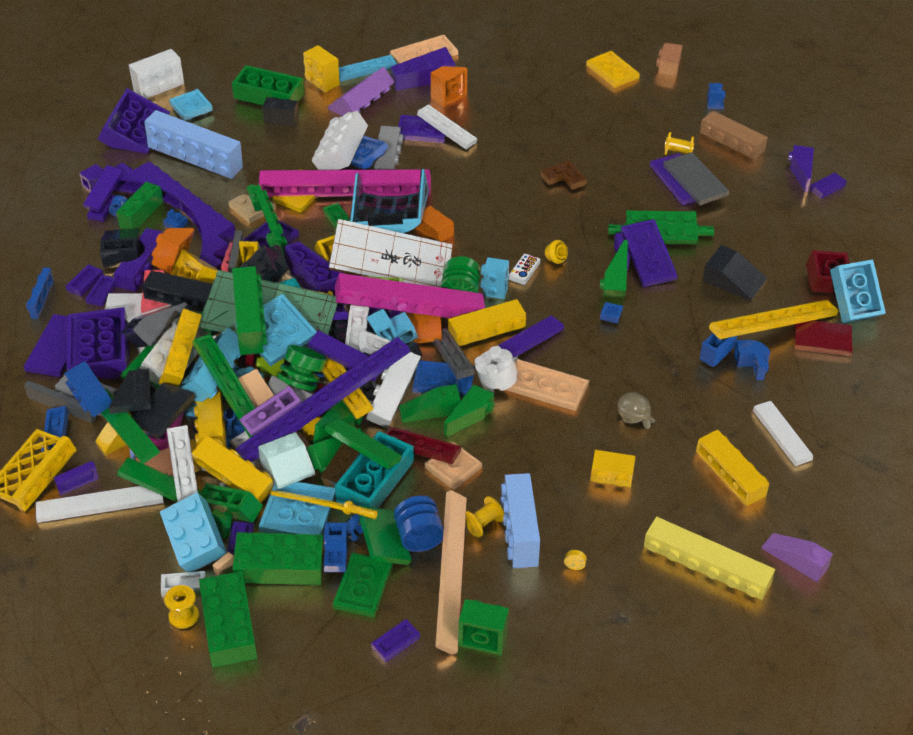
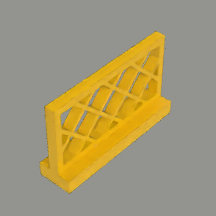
(41, 474)

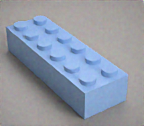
(193, 144)

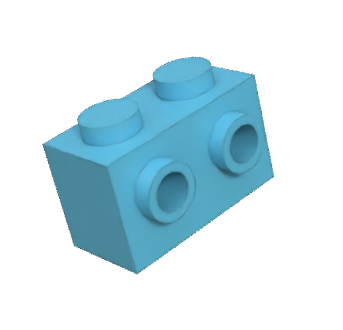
(495, 278)

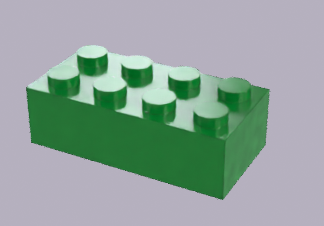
(256, 84)
(249, 310)
(279, 558)
(227, 619)

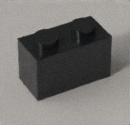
(280, 111)

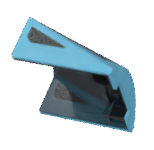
(389, 213)

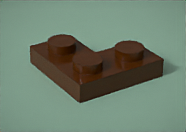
(564, 171)

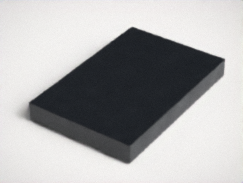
(166, 406)

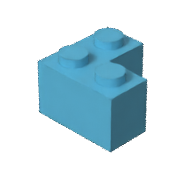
(398, 326)

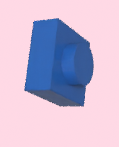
(611, 312)

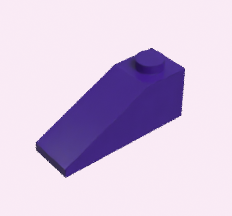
(801, 164)

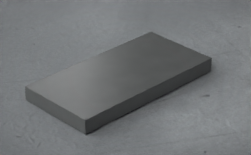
(696, 178)

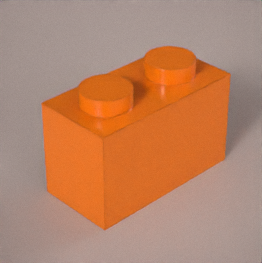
(436, 225)

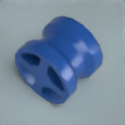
(117, 202)

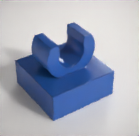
(175, 220)
(352, 524)

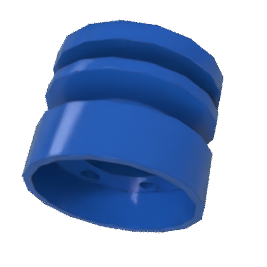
(419, 523)

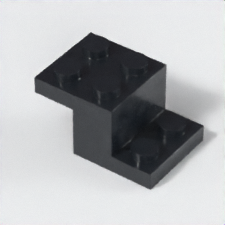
(268, 262)

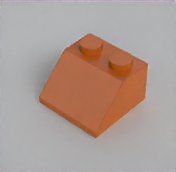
(448, 84)
(170, 246)

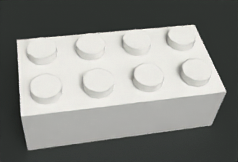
(340, 142)

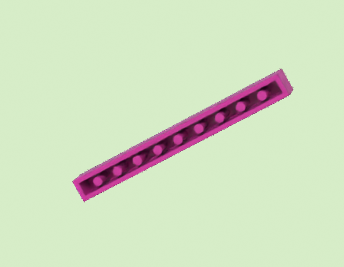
(341, 182)

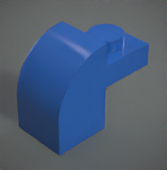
(753, 354)
(335, 547)

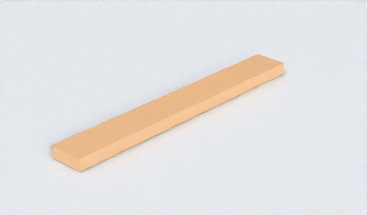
(451, 573)

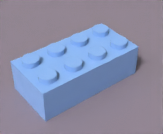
(520, 521)

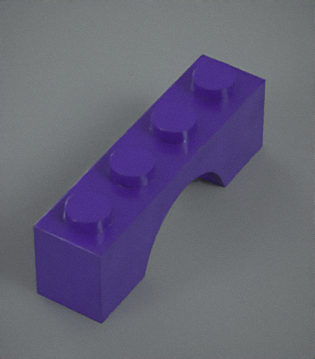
(131, 273)

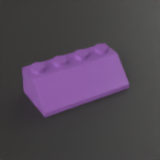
(363, 93)

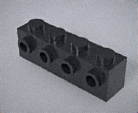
(176, 290)

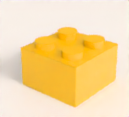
(321, 68)

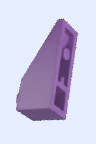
(270, 411)
(800, 554)

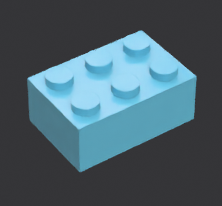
(857, 291)
(193, 533)

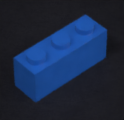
(87, 389)

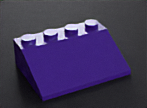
(126, 124)
(98, 342)

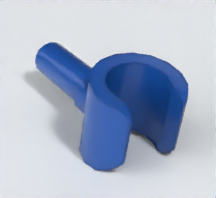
(229, 423)

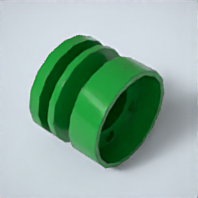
(461, 274)
(300, 371)

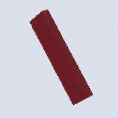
(427, 446)

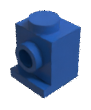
(715, 96)

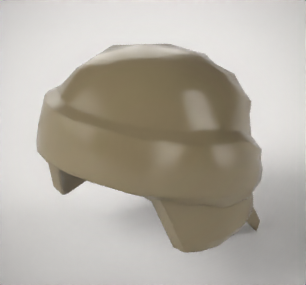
(634, 409)

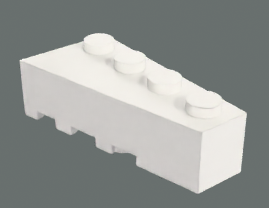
(392, 389)

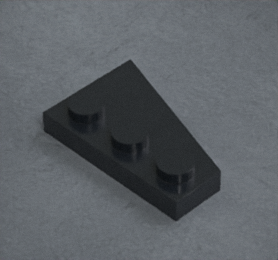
(133, 393)

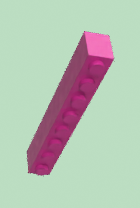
(406, 296)

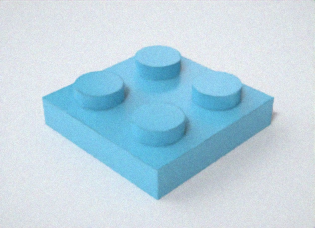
(190, 104)

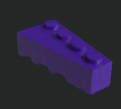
(418, 70)
(310, 268)

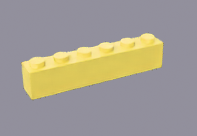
(709, 558)

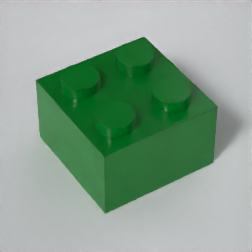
(483, 626)

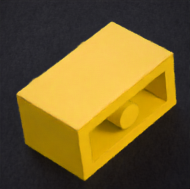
(612, 468)

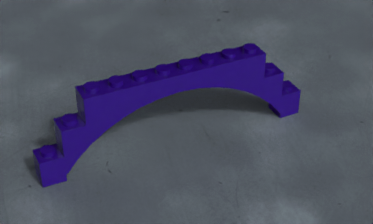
(212, 226)

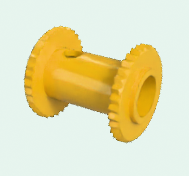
(678, 145)
(479, 519)
(182, 609)

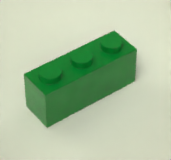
(139, 206)

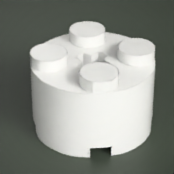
(496, 369)

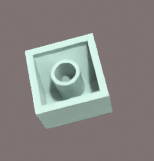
(286, 460)

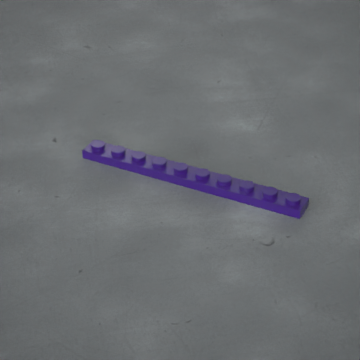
(325, 398)

